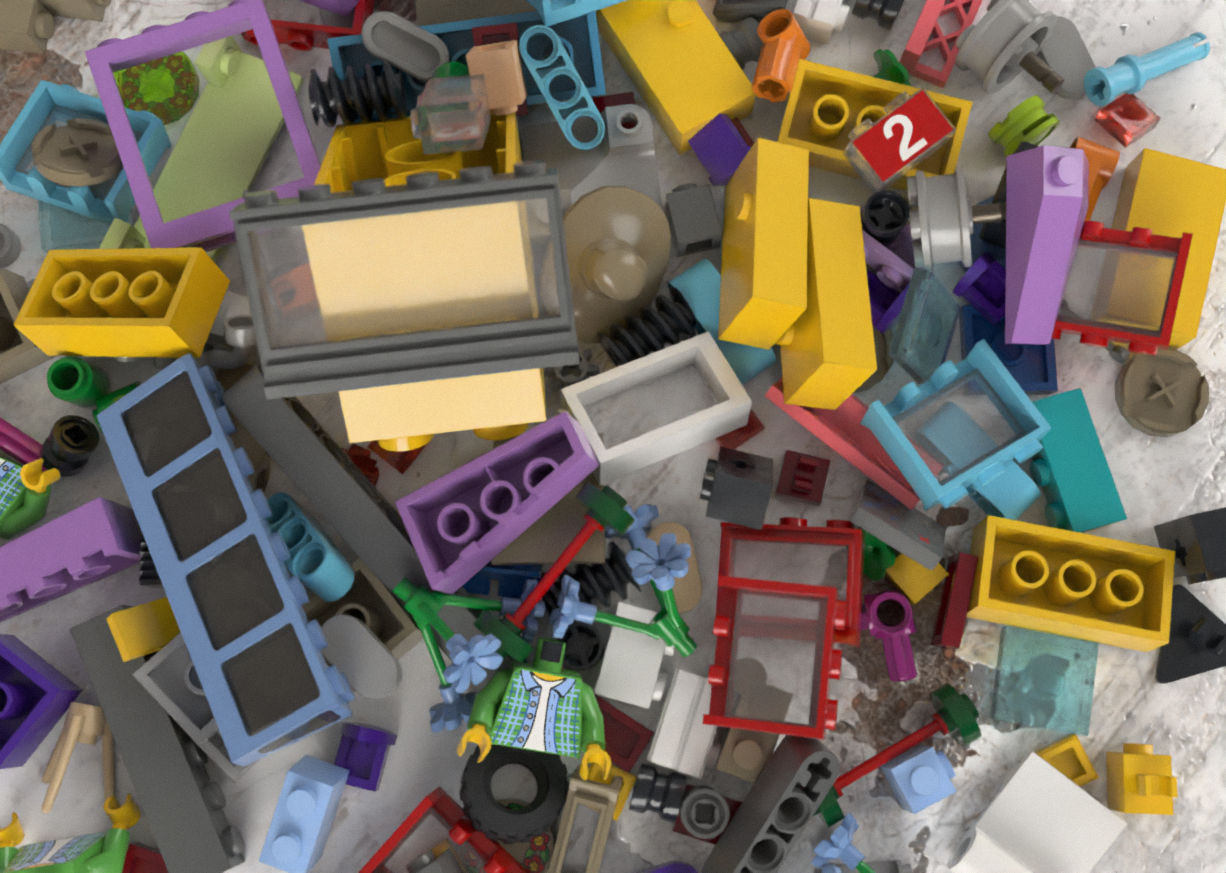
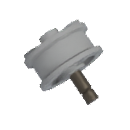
(1007, 44)
(945, 218)

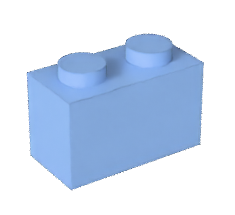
(304, 815)

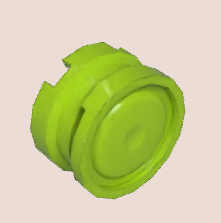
(1024, 124)

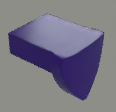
(719, 149)
(984, 287)
(884, 303)
(364, 753)

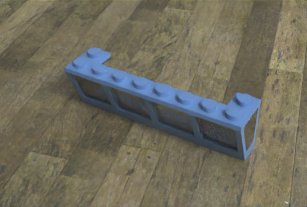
(222, 563)

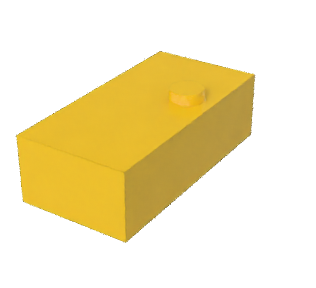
(676, 64)
(834, 101)
(1170, 199)
(764, 245)
(123, 302)
(832, 341)
(1071, 584)

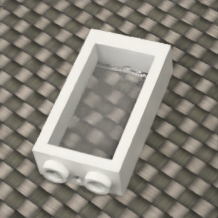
(657, 406)

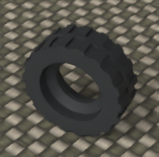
(506, 823)

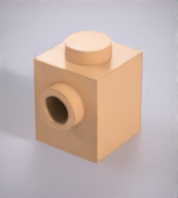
(503, 74)

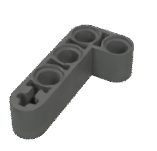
(776, 808)

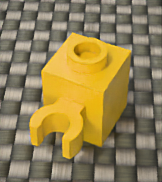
(1140, 780)

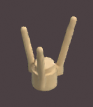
(81, 725)

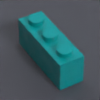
(1074, 467)

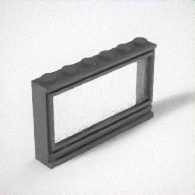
(408, 280)

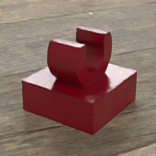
(802, 477)

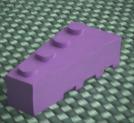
(493, 499)
(67, 555)

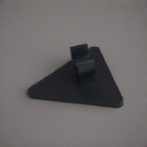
(1195, 639)

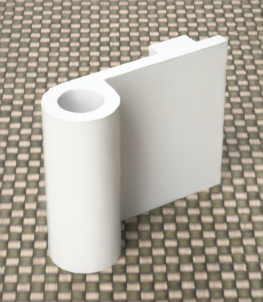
(1037, 826)

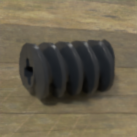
(357, 95)
(651, 331)
(596, 580)

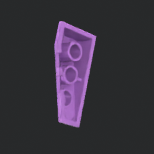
(1042, 234)

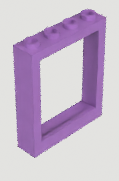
(212, 226)

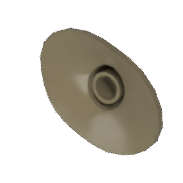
(615, 257)

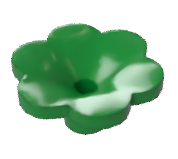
(890, 68)
(876, 557)

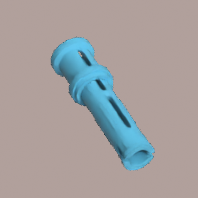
(1132, 72)

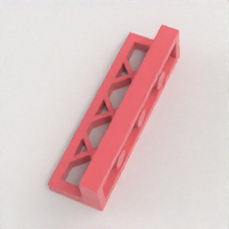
(928, 23)
(851, 440)

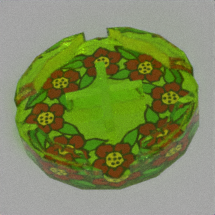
(160, 87)

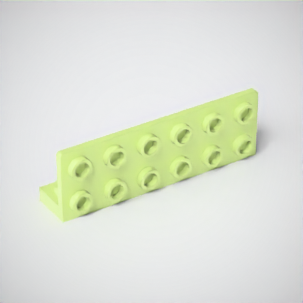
(220, 143)

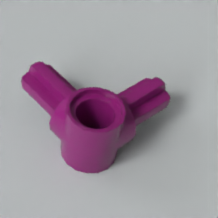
(894, 637)

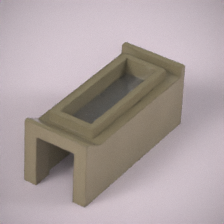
(585, 825)

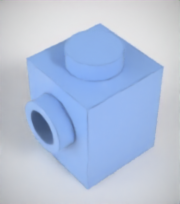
(920, 778)

